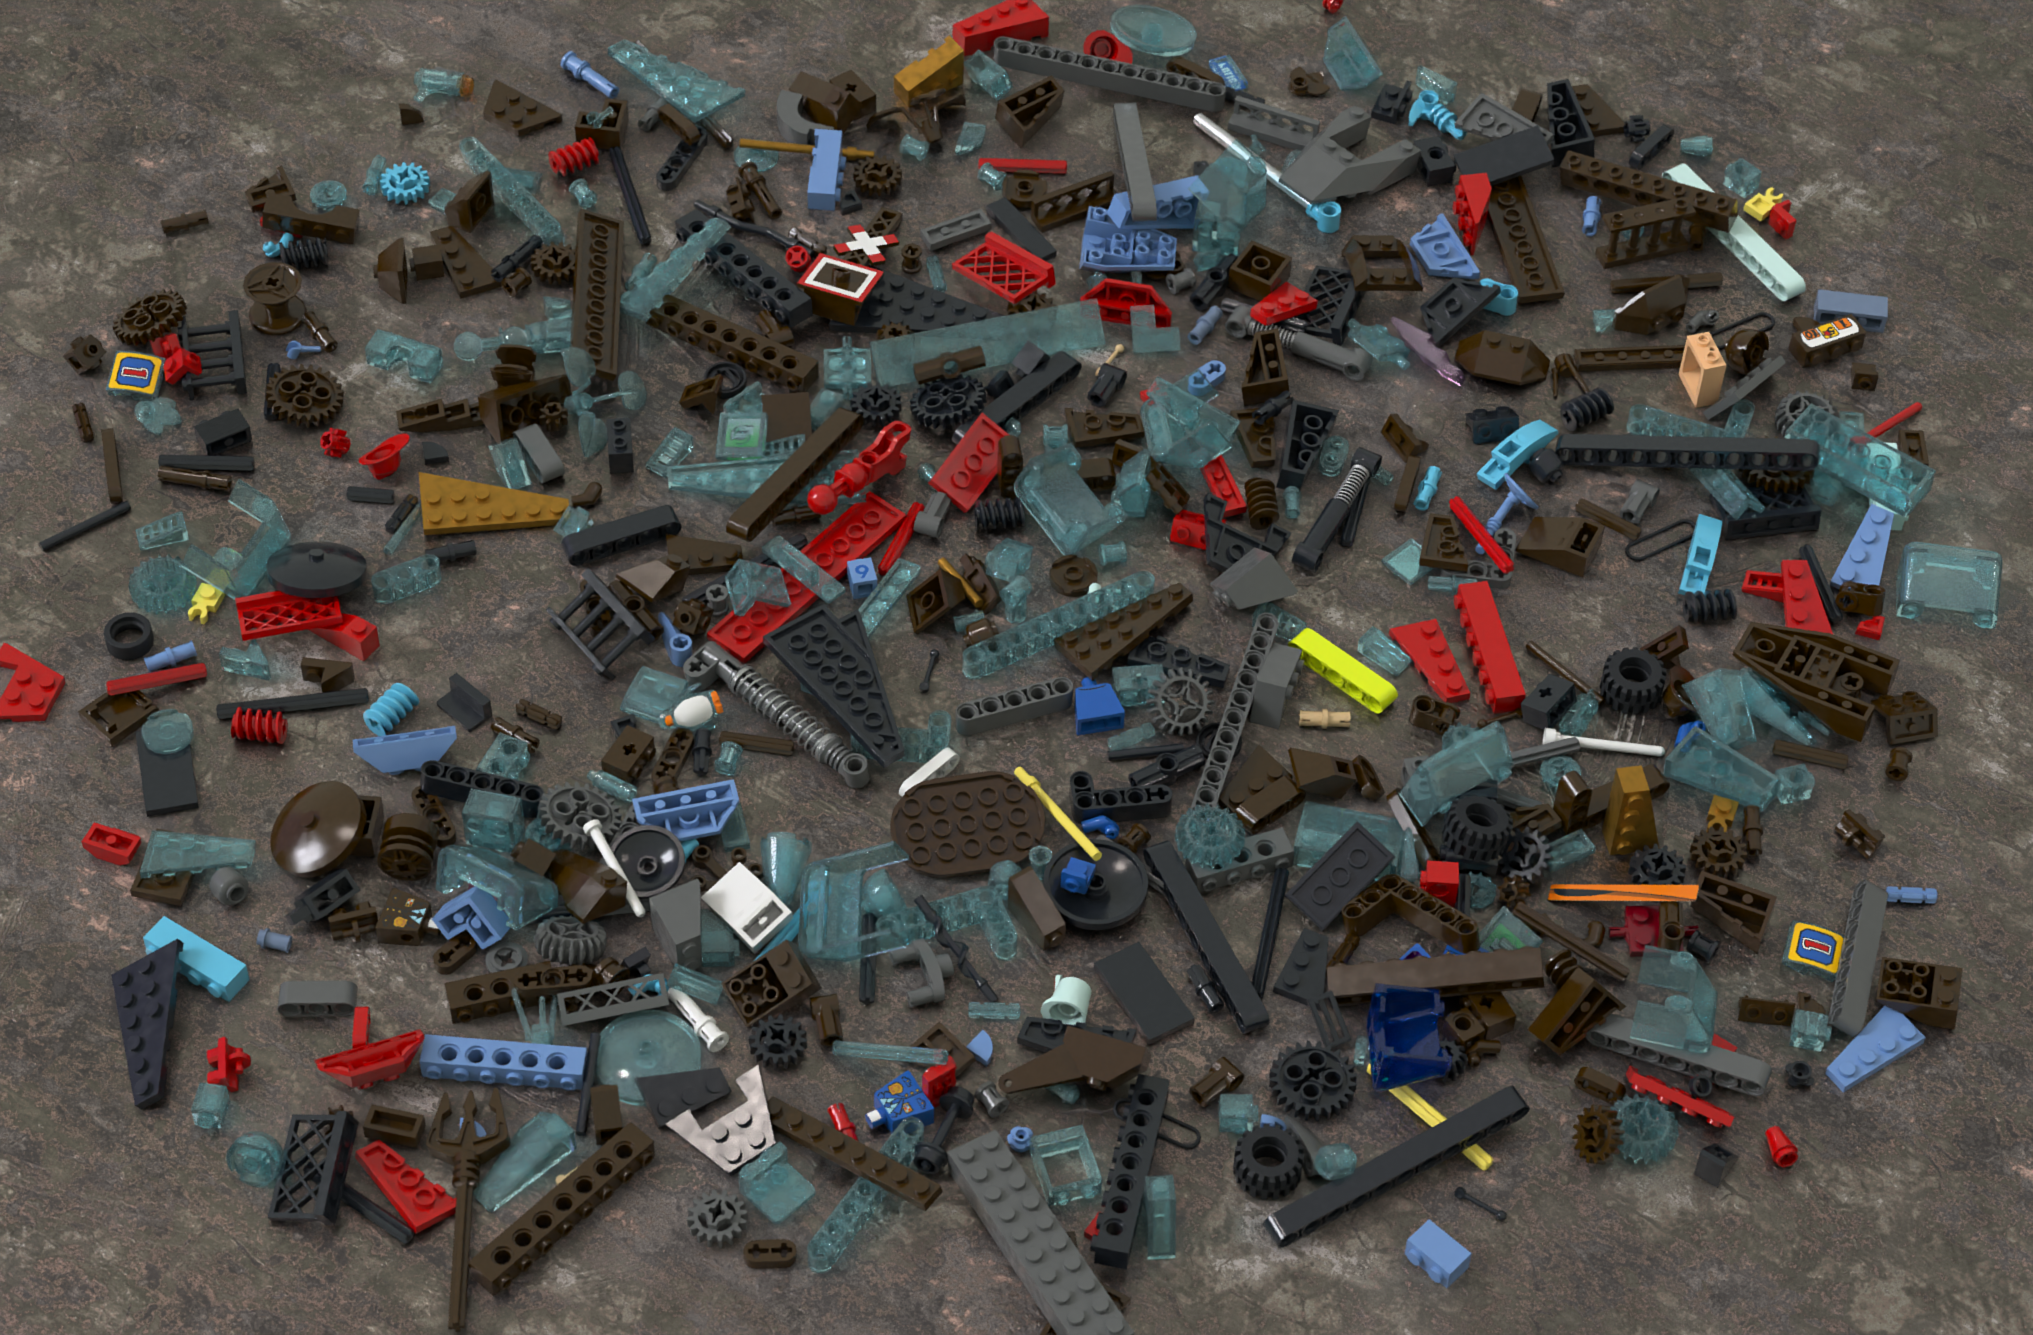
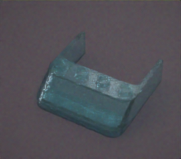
(834, 906)

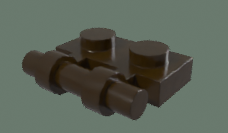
(1167, 487)

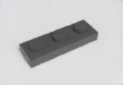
(955, 229)

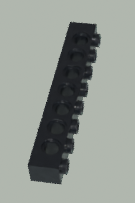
(749, 273)
(1133, 1164)

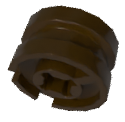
(609, 972)

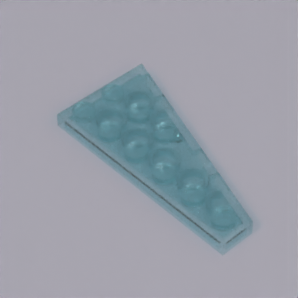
(677, 83)

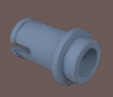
(274, 940)

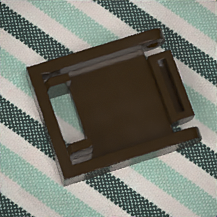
(121, 712)

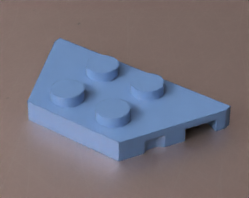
(1443, 252)

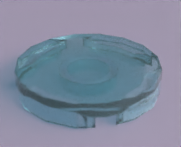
(167, 731)

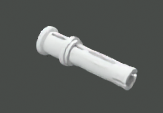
(703, 1025)

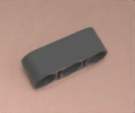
(539, 453)
(317, 998)

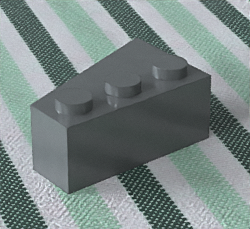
(1276, 685)

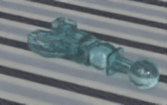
(540, 336)

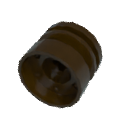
(408, 846)

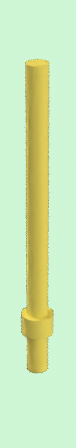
(1058, 814)

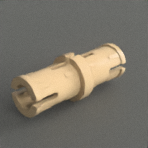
(1324, 718)

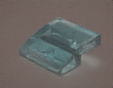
(651, 693)

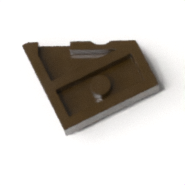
(1538, 817)

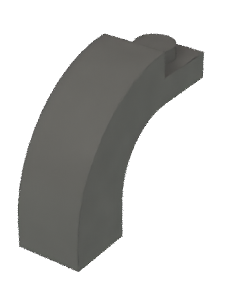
(789, 119)

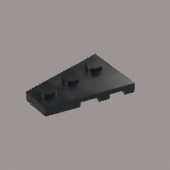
(676, 1092)

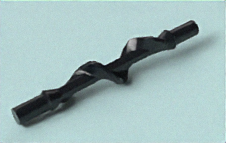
(959, 949)

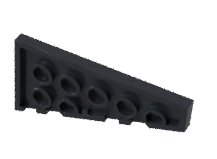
(146, 1013)

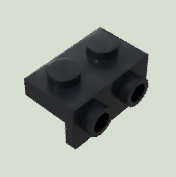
(1493, 424)

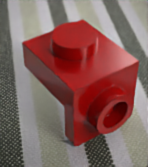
(1781, 220)
(179, 364)

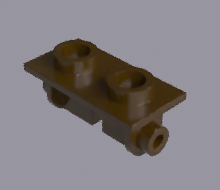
(738, 198)
(1765, 1011)

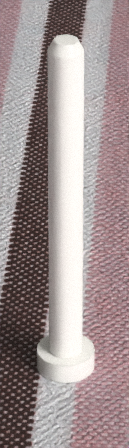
(593, 829)

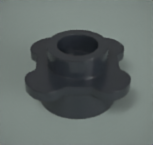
(1801, 1068)

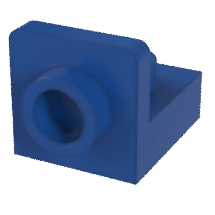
(1077, 875)

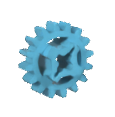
(405, 183)

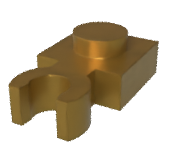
(1721, 813)

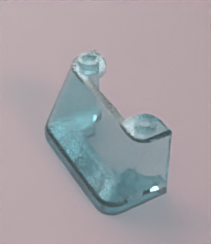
(1064, 502)
(1949, 581)
(518, 889)

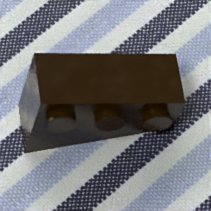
(1266, 369)
(1735, 908)
(1573, 1012)

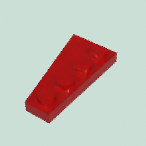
(1801, 598)
(1433, 657)
(1716, 1115)

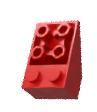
(1472, 207)

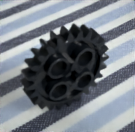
(948, 401)
(1312, 1080)

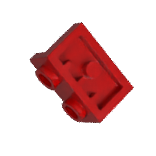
(1189, 529)
(938, 1080)

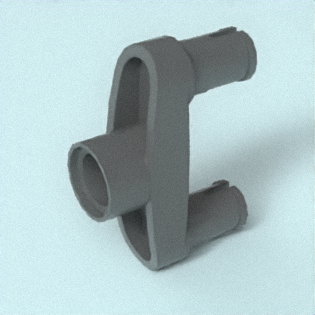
(932, 966)

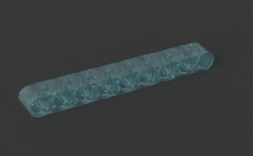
(1040, 631)

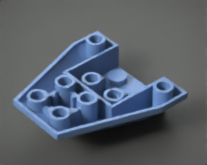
(1123, 250)

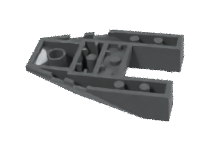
(1330, 171)

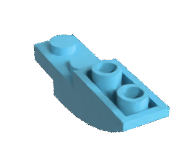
(1514, 451)
(1701, 554)

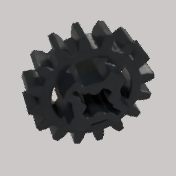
(876, 404)
(1535, 860)
(1646, 862)
(778, 1041)

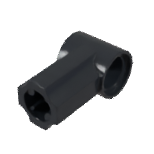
(1108, 381)

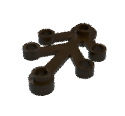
(707, 861)

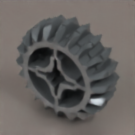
(1795, 404)
(1159, 695)
(570, 941)

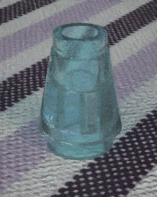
(1698, 145)

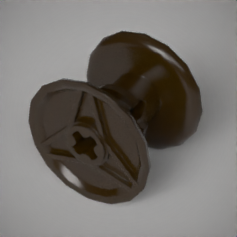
(274, 293)

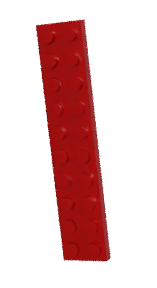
(846, 539)

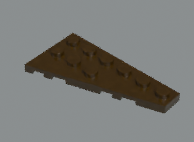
(1119, 632)

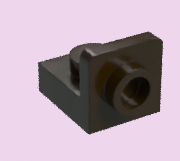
(1864, 376)

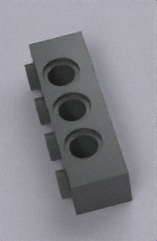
(1259, 856)

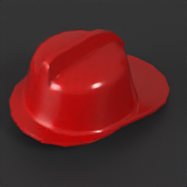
(1105, 45)
(386, 457)

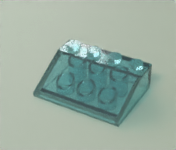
(1325, 824)

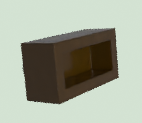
(394, 1126)

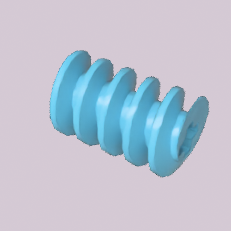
(390, 708)

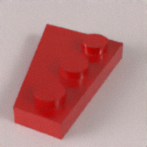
(1283, 304)

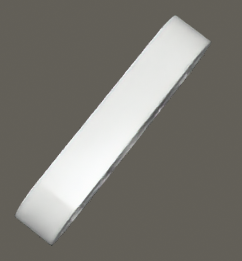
(937, 767)

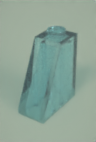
(1159, 1217)

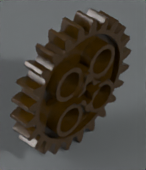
(149, 317)
(304, 395)
(1778, 478)

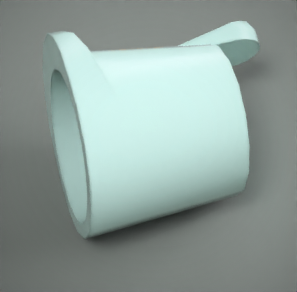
(1068, 1001)

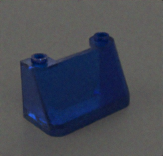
(1405, 1036)

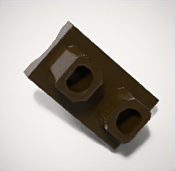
(1858, 834)
(353, 923)

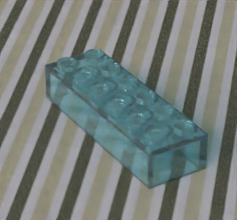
(1864, 461)

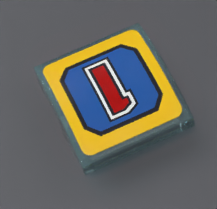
(136, 375)
(1813, 949)

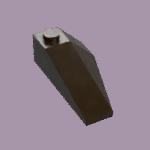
(826, 102)
(520, 404)
(586, 885)

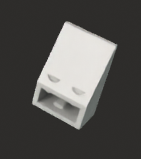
(748, 907)

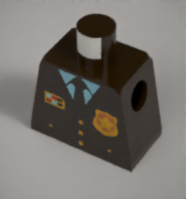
(405, 920)

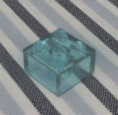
(493, 820)

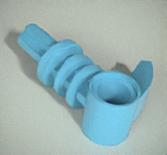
(1427, 108)

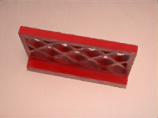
(1014, 259)
(277, 606)

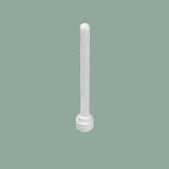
(1550, 735)

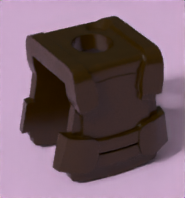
(515, 366)

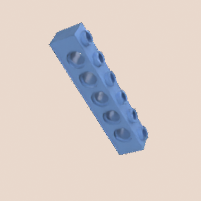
(493, 1053)

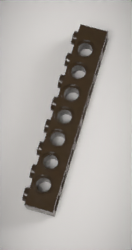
(1645, 189)
(735, 343)
(546, 1212)

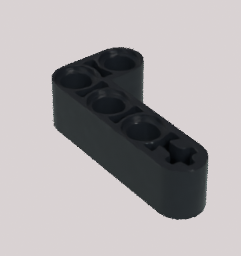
(1117, 803)

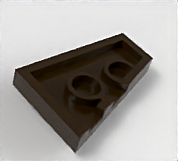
(1442, 545)
(704, 555)

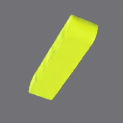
(1344, 671)

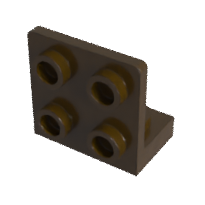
(1907, 717)

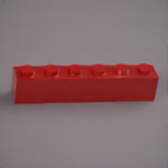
(1489, 647)

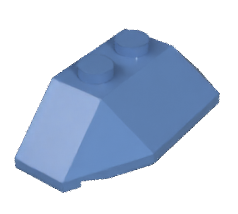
(405, 750)
(689, 811)

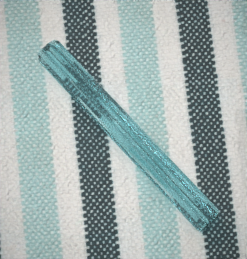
(890, 1052)

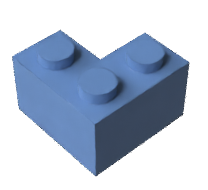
(477, 913)

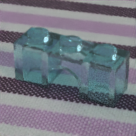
(387, 348)

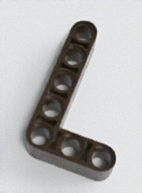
(1095, 472)
(1585, 808)
(1415, 905)

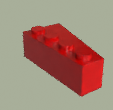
(1007, 19)

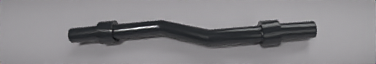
(714, 211)

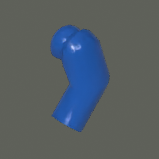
(1686, 728)
(1102, 824)

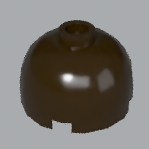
(1746, 350)

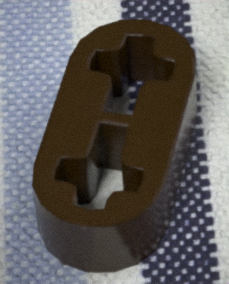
(456, 954)
(1599, 1085)
(770, 1254)

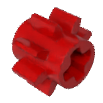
(335, 442)

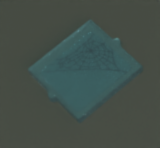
(1405, 562)

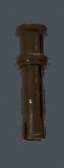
(756, 184)

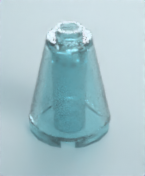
(783, 863)

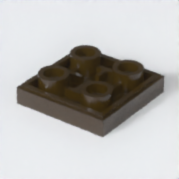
(787, 415)

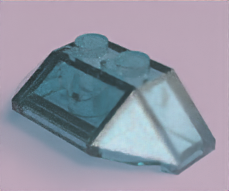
(1350, 57)

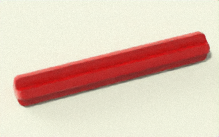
(1036, 165)
(900, 540)
(156, 679)

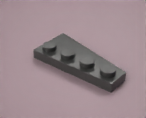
(1494, 120)
(1745, 385)

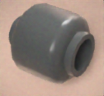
(228, 885)

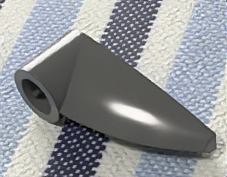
(1309, 1141)

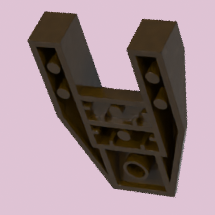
(1804, 665)

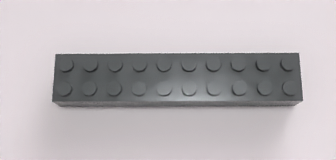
(1033, 1239)

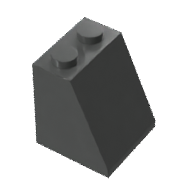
(1252, 581)
(678, 923)

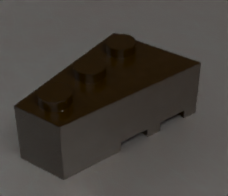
(1029, 109)

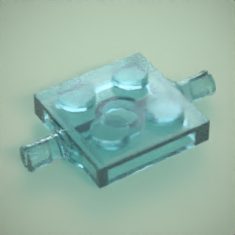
(1379, 343)
(847, 368)

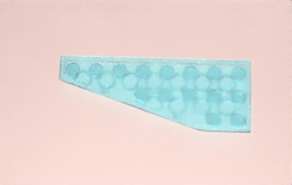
(744, 477)

